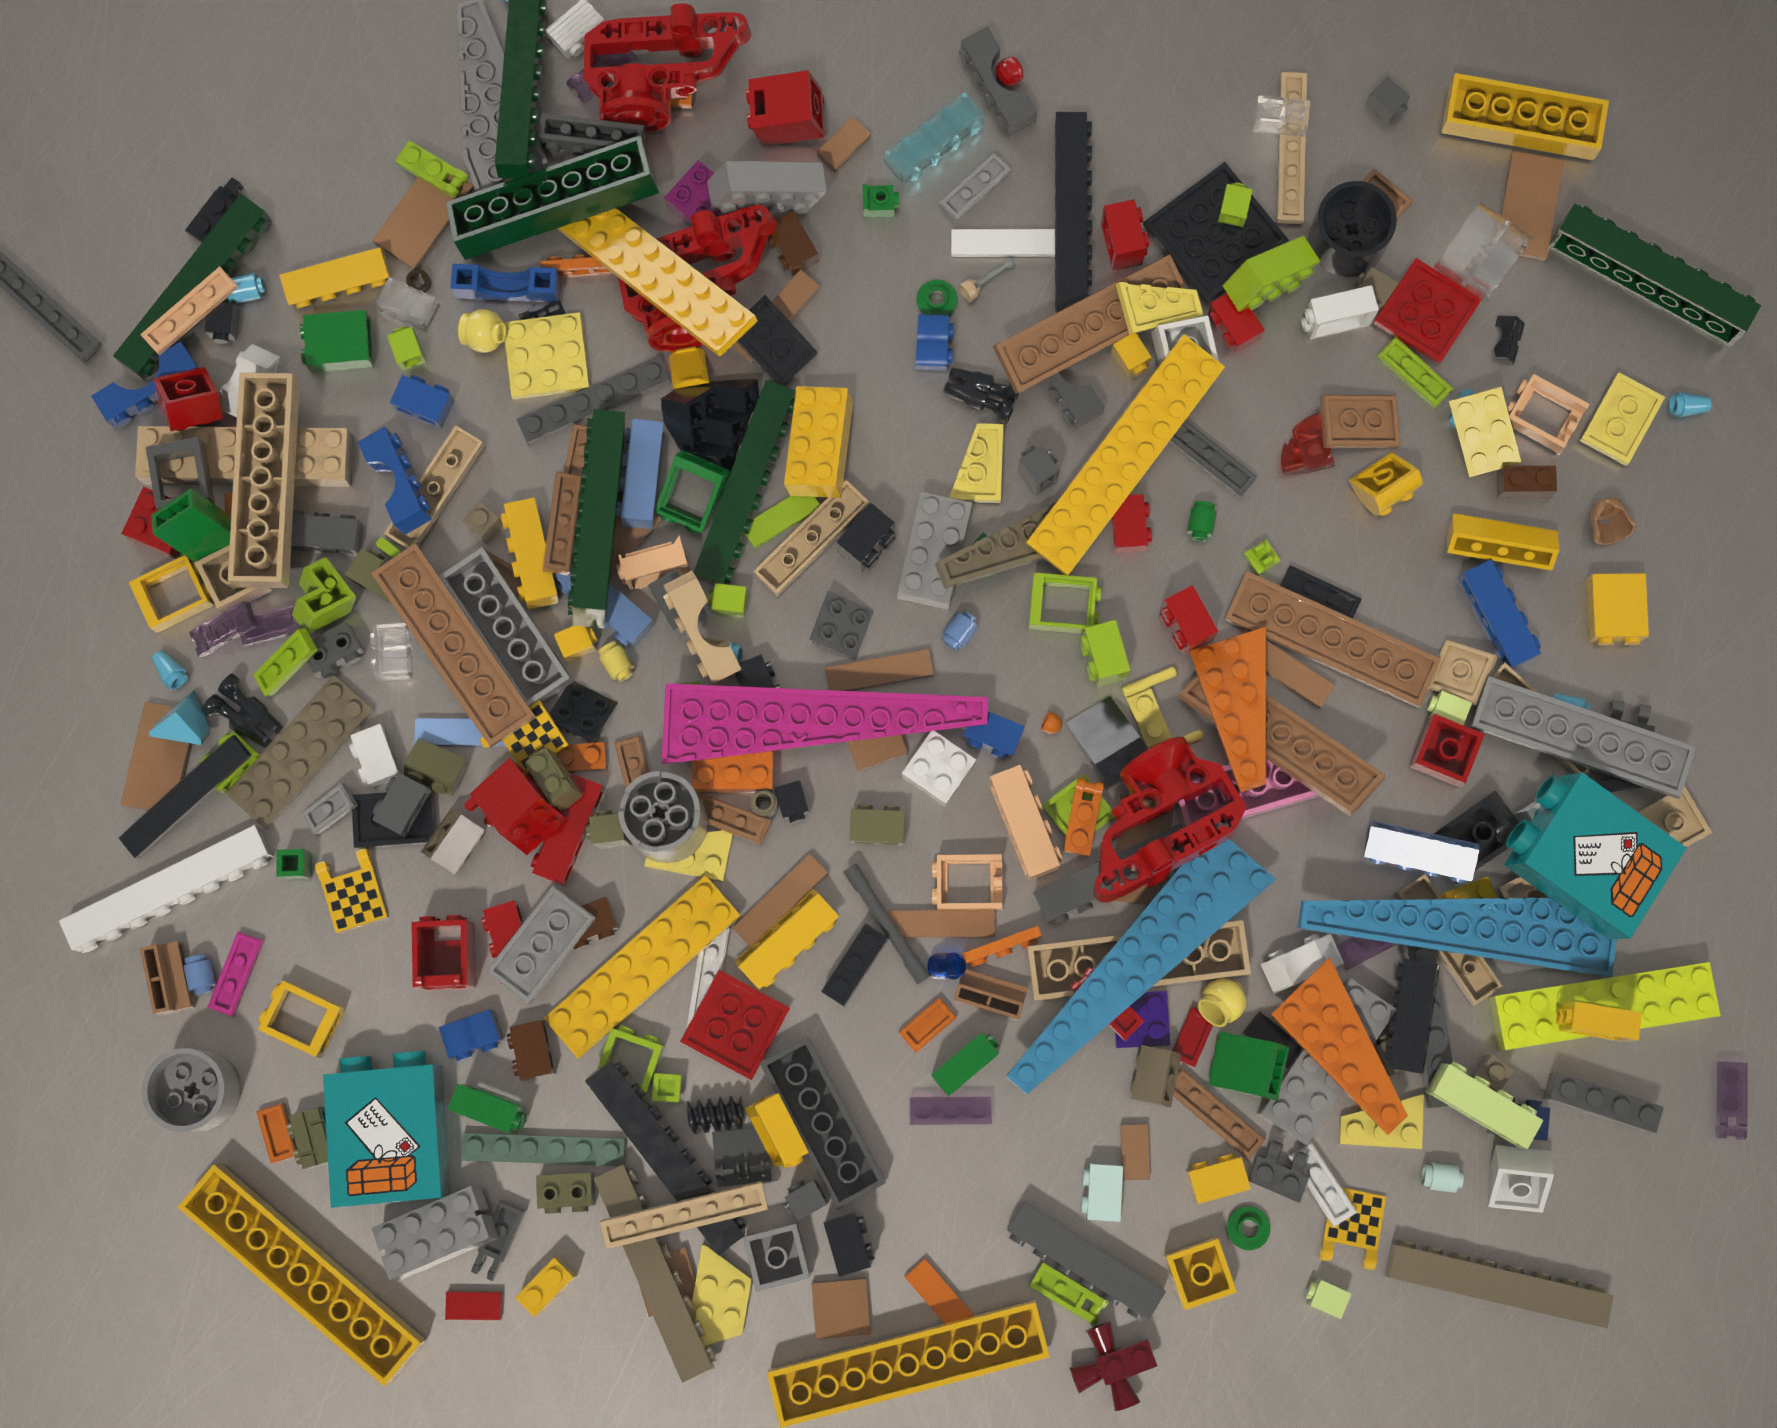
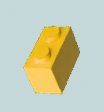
(1218, 1179)
(546, 1286)

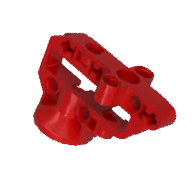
(635, 94)
(706, 238)
(1165, 778)

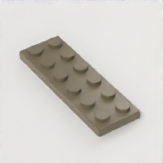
(300, 752)

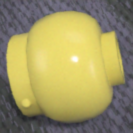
(481, 330)
(1222, 1001)

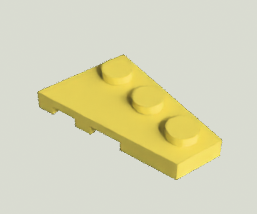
(1153, 306)
(982, 467)
(708, 860)
(1361, 1129)

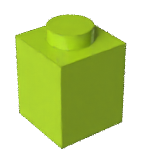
(1235, 204)
(406, 347)
(728, 600)

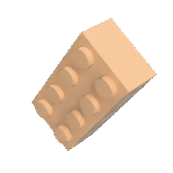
(1024, 824)

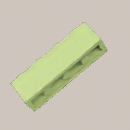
(1484, 1105)

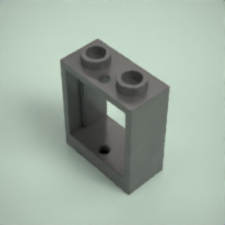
(178, 450)

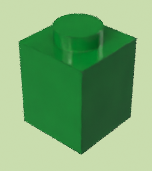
(293, 864)

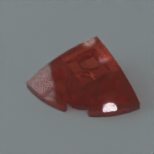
(1306, 449)

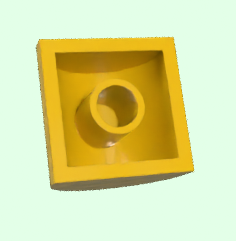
(1386, 484)

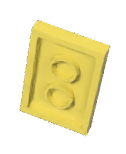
(1622, 419)
(1485, 431)

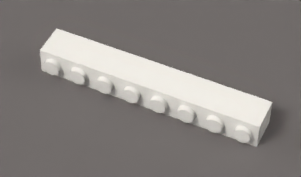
(165, 889)

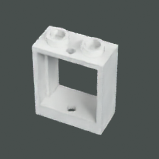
(1340, 312)

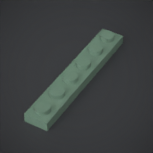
(543, 1149)

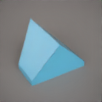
(183, 722)

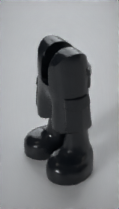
(975, 392)
(248, 717)

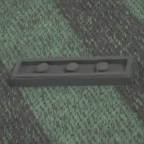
(1213, 459)

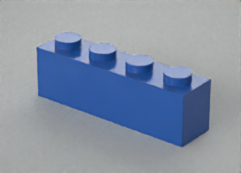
(1499, 614)

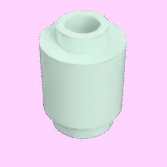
(1442, 1177)

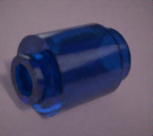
(946, 966)

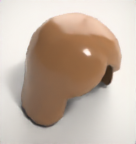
(1620, 525)

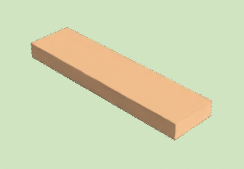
(189, 310)

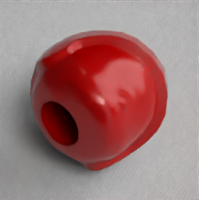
(1009, 71)

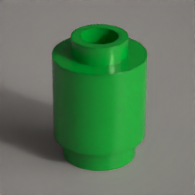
(1201, 520)

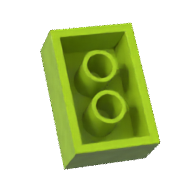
(1271, 274)

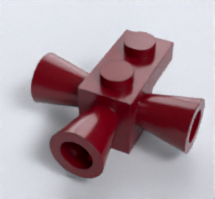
(1114, 1366)

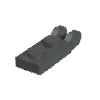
(506, 1221)

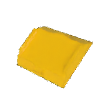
(688, 367)

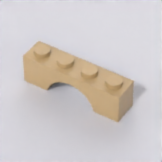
(688, 599)

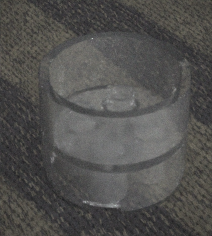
(1483, 252)

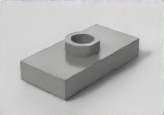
(329, 808)

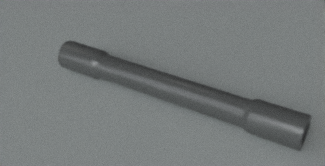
(862, 886)

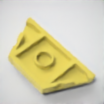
(719, 1297)

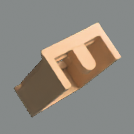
(1558, 396)
(648, 565)
(940, 871)

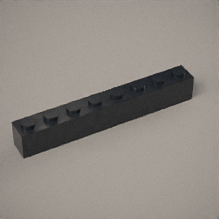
(1072, 208)
(659, 1146)

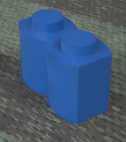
(932, 342)
(471, 1034)

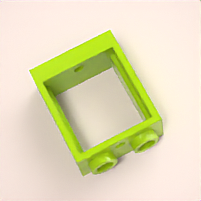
(1041, 579)
(648, 1041)

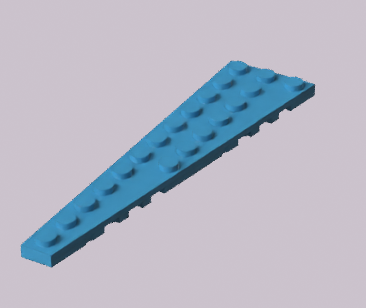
(1173, 924)
(1494, 928)

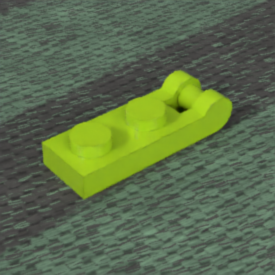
(431, 169)
(1067, 1293)

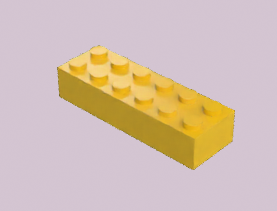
(1524, 116)

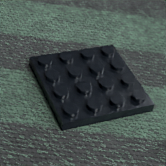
(1203, 247)

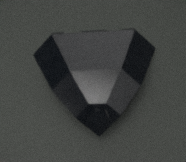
(711, 418)

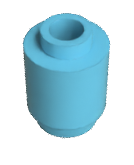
(249, 288)

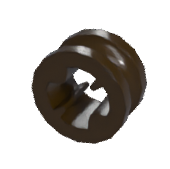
(419, 273)

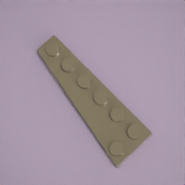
(993, 553)

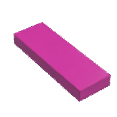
(235, 974)

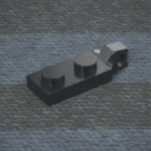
(214, 210)

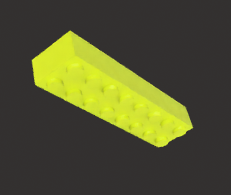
(1660, 996)

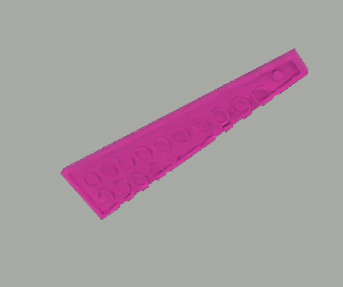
(748, 720)

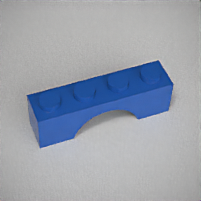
(531, 285)
(122, 404)
(406, 505)

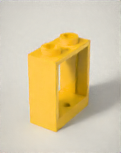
(148, 607)
(1599, 1021)
(325, 1030)
(777, 1131)

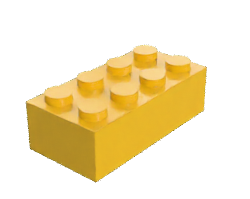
(818, 442)

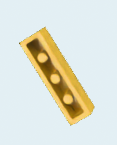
(335, 276)
(1502, 541)
(529, 549)
(786, 939)

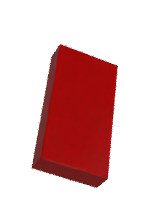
(1192, 1037)
(473, 1305)

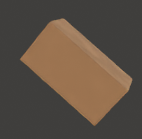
(166, 978)
(991, 994)

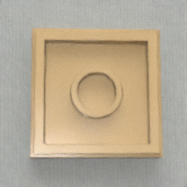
(1462, 671)

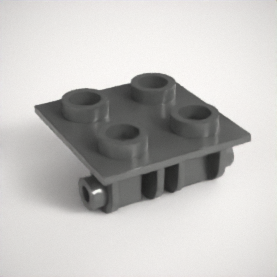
(841, 625)
(740, 1157)

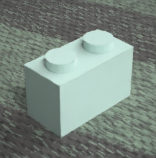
(1103, 1192)

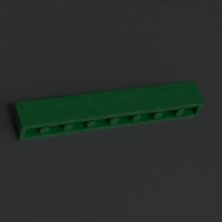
(520, 88)
(222, 247)
(745, 485)

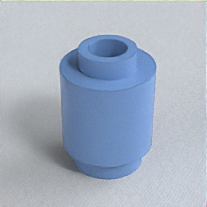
(959, 630)
(199, 974)

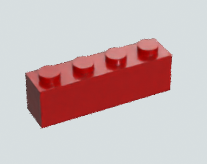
(565, 843)

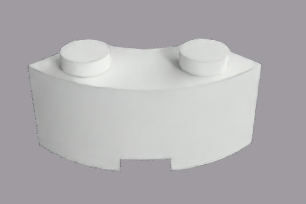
(249, 361)
(1296, 966)

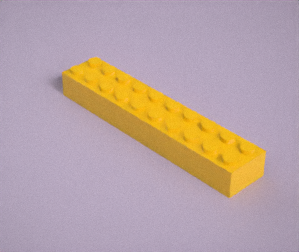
(302, 1274)
(907, 1363)

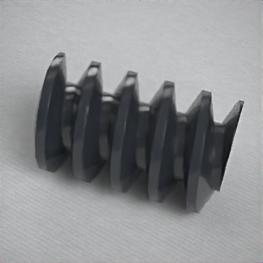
(715, 1115)

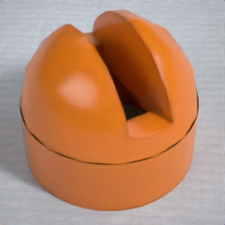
(1051, 723)

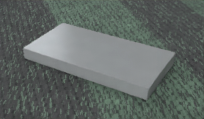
(541, 945)

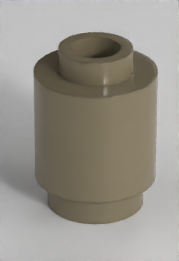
(764, 795)

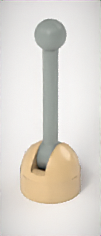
(971, 288)

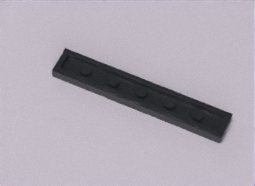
(185, 796)

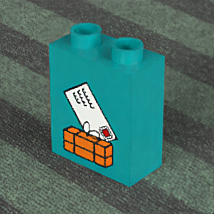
(1593, 854)
(386, 1131)

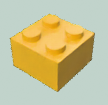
(1200, 1273)

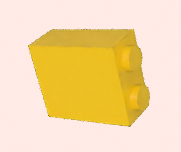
(1617, 608)

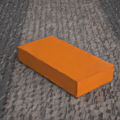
(927, 1025)
(274, 1130)

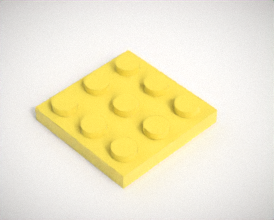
(546, 356)

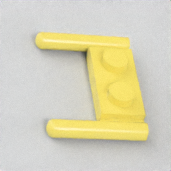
(1147, 712)

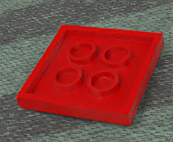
(1427, 311)
(734, 1024)

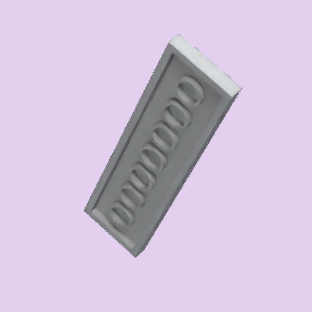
(1583, 737)

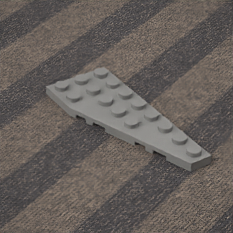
(480, 94)

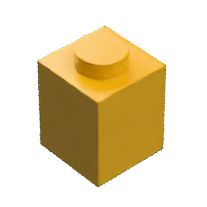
(1131, 355)
(576, 642)

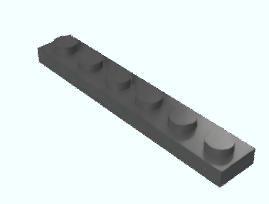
(46, 310)
(599, 396)

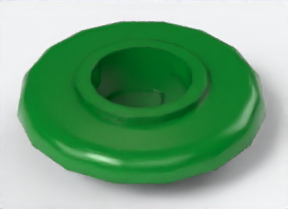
(941, 287)
(1234, 1228)

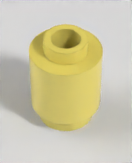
(616, 661)

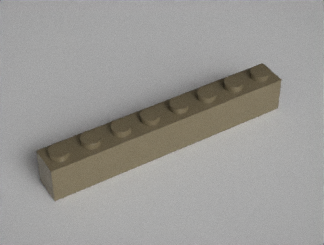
(658, 1280)
(1499, 1285)

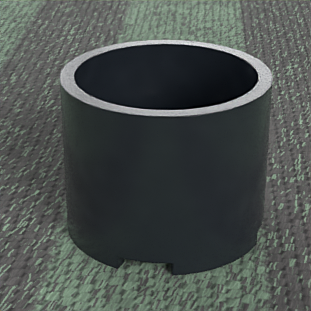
(1354, 208)

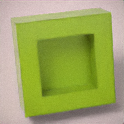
(1261, 557)
(666, 1087)

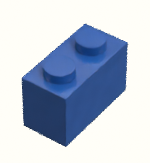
(422, 401)
(998, 736)

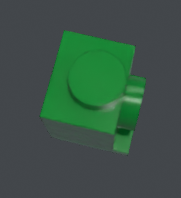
(876, 208)

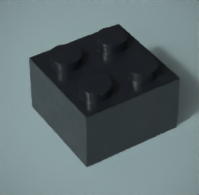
(866, 538)
(848, 1243)

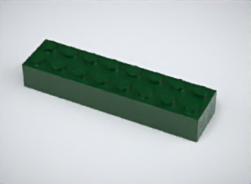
(552, 197)
(1654, 275)
(596, 518)

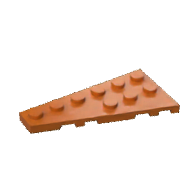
(1235, 690)
(1330, 1031)

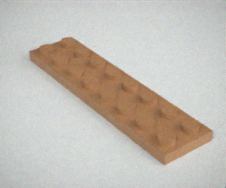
(1076, 329)
(1333, 639)
(453, 645)
(1307, 754)

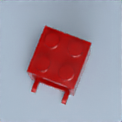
(785, 108)
(516, 806)
(443, 963)

